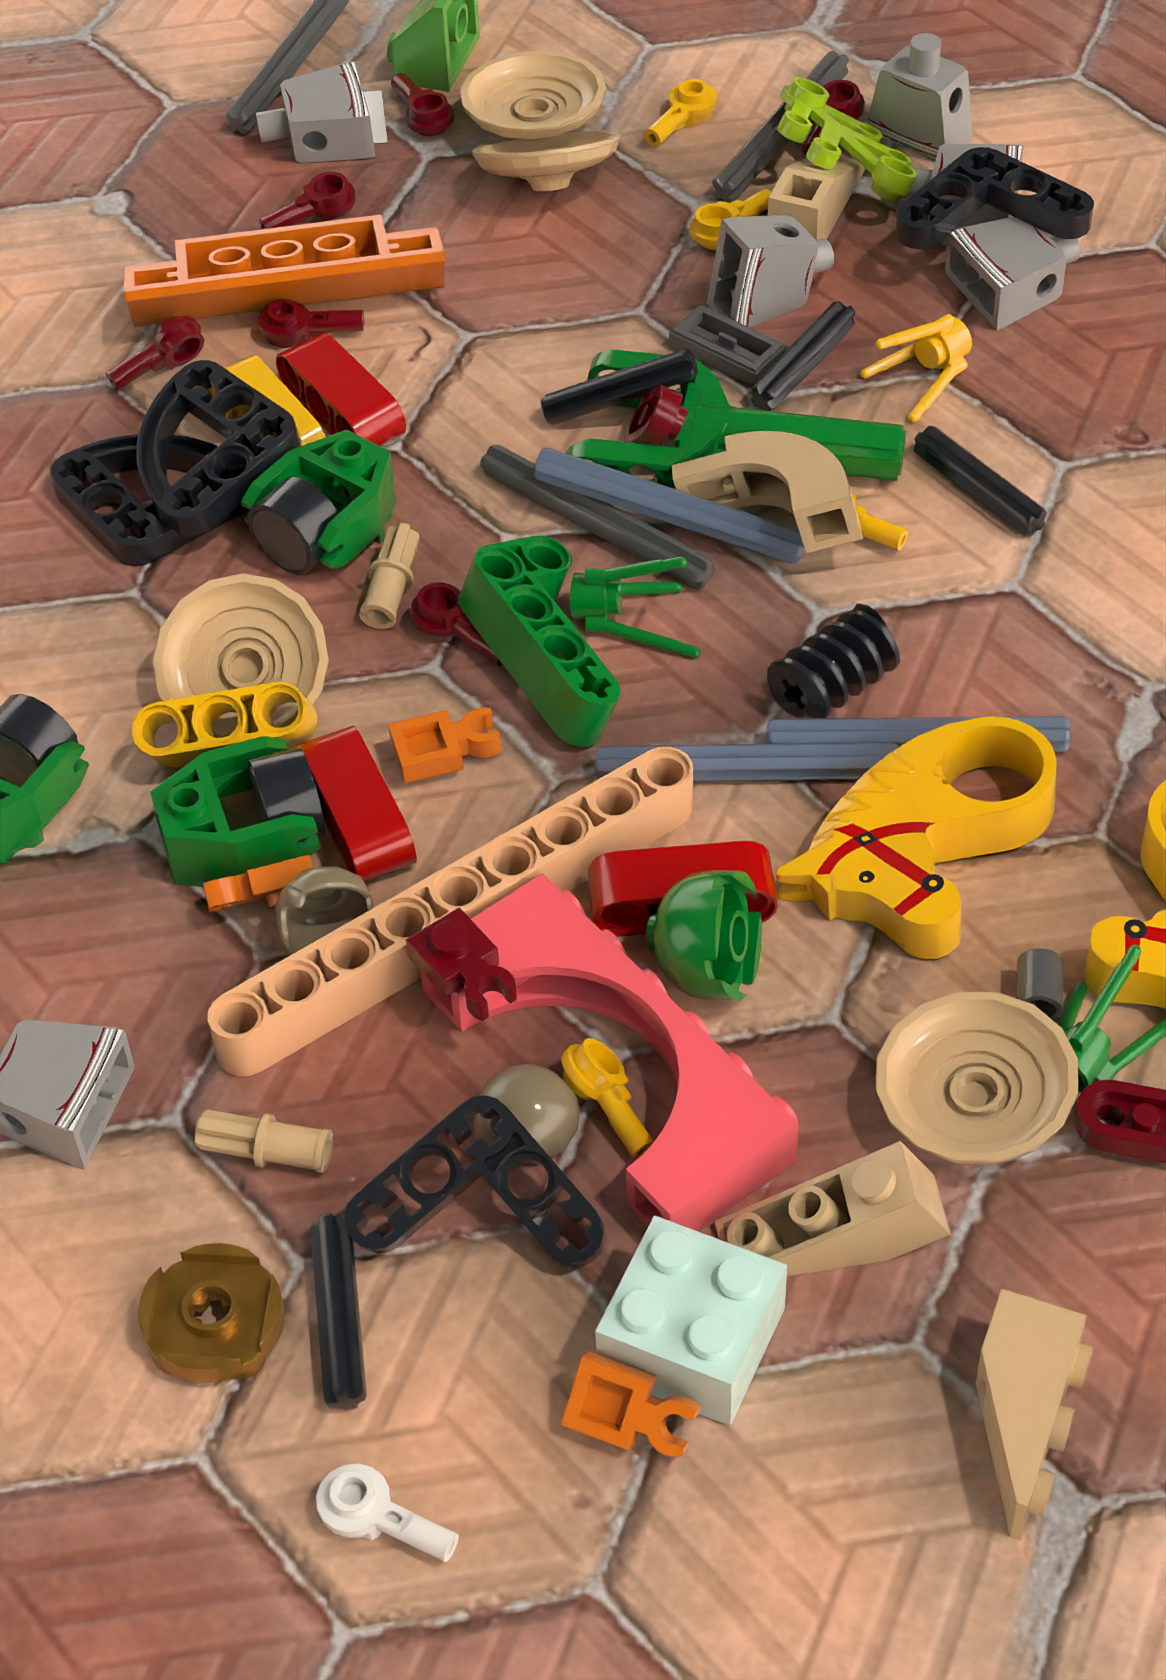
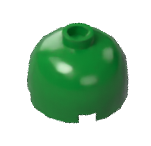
(707, 935)

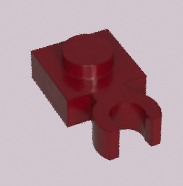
(459, 956)

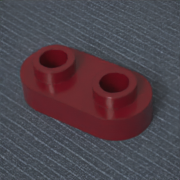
(657, 417)
(1136, 1110)

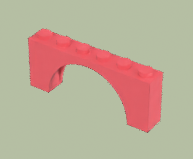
(724, 1126)

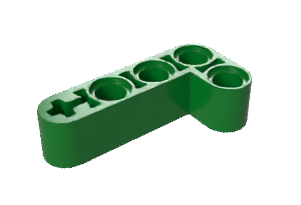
(515, 610)

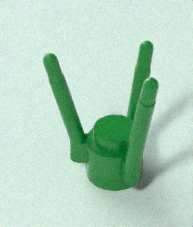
(601, 593)
(1091, 1042)

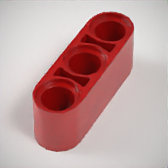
(340, 390)
(358, 805)
(631, 883)

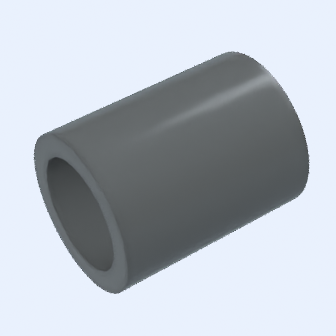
(1041, 981)

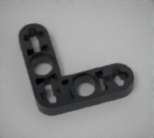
(991, 178)
(492, 1162)

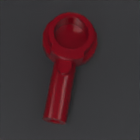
(843, 97)
(427, 111)
(325, 196)
(291, 323)
(175, 344)
(439, 614)

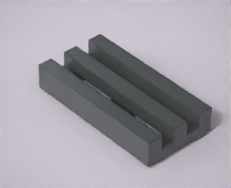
(722, 350)

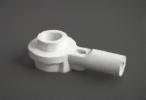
(358, 1504)

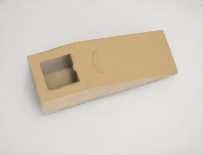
(815, 194)
(845, 1216)
(1021, 1387)

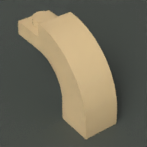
(782, 473)

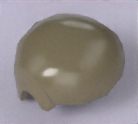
(318, 904)
(538, 1101)

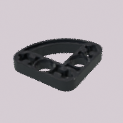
(264, 431)
(97, 465)

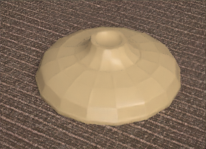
(533, 94)
(547, 161)
(240, 636)
(977, 1077)

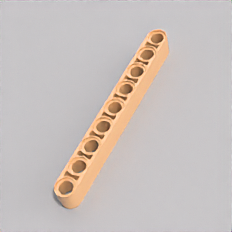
(368, 955)

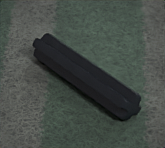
(802, 356)
(619, 386)
(980, 481)
(338, 1313)

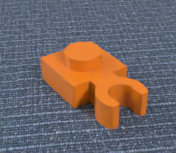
(435, 745)
(255, 885)
(616, 1404)

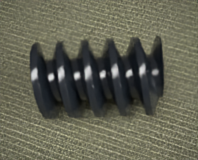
(834, 664)

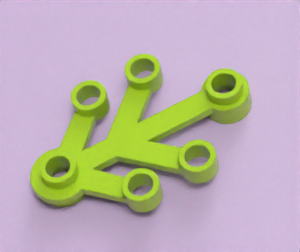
(808, 101)

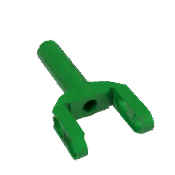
(860, 446)

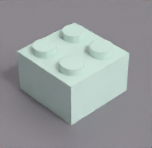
(694, 1316)

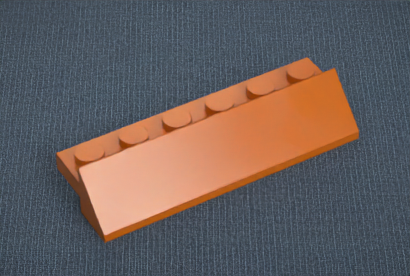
(288, 262)

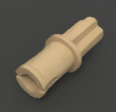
(390, 577)
(264, 1140)

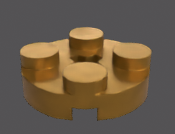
(216, 1350)

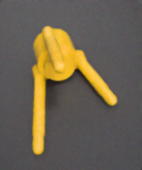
(938, 346)

